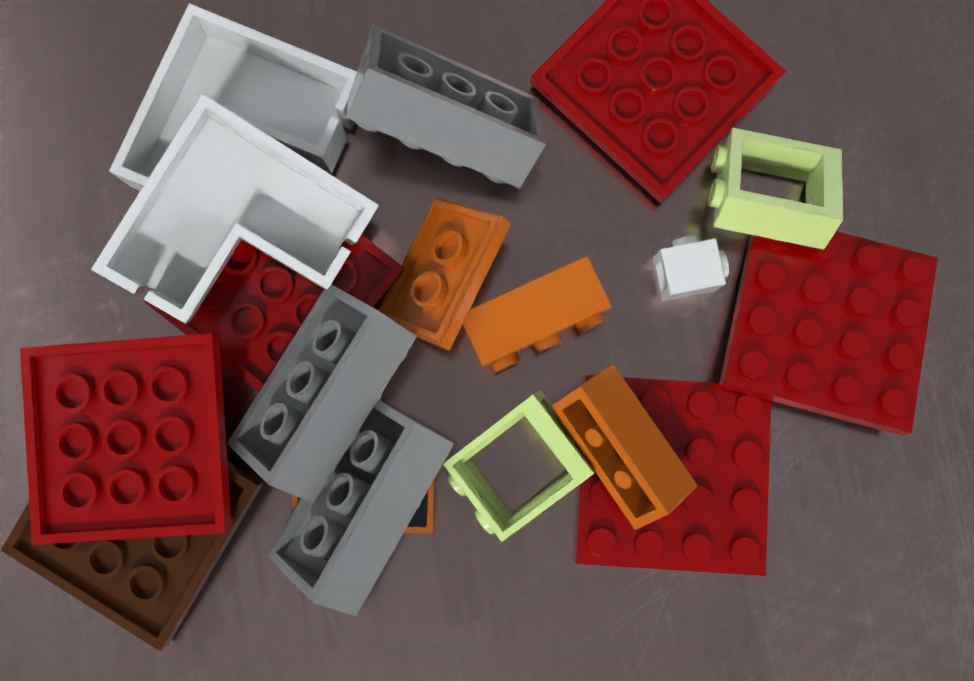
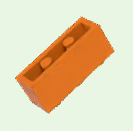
(536, 315)
(625, 447)

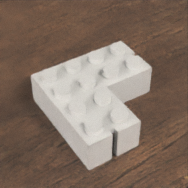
(253, 75)
(224, 186)

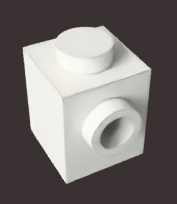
(690, 268)

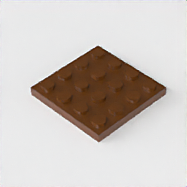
(138, 581)

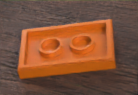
(444, 271)

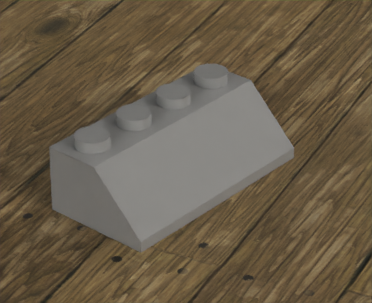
(446, 108)
(320, 393)
(351, 529)

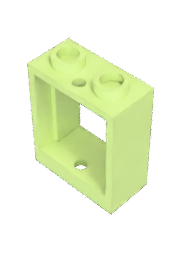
(774, 217)
(491, 510)

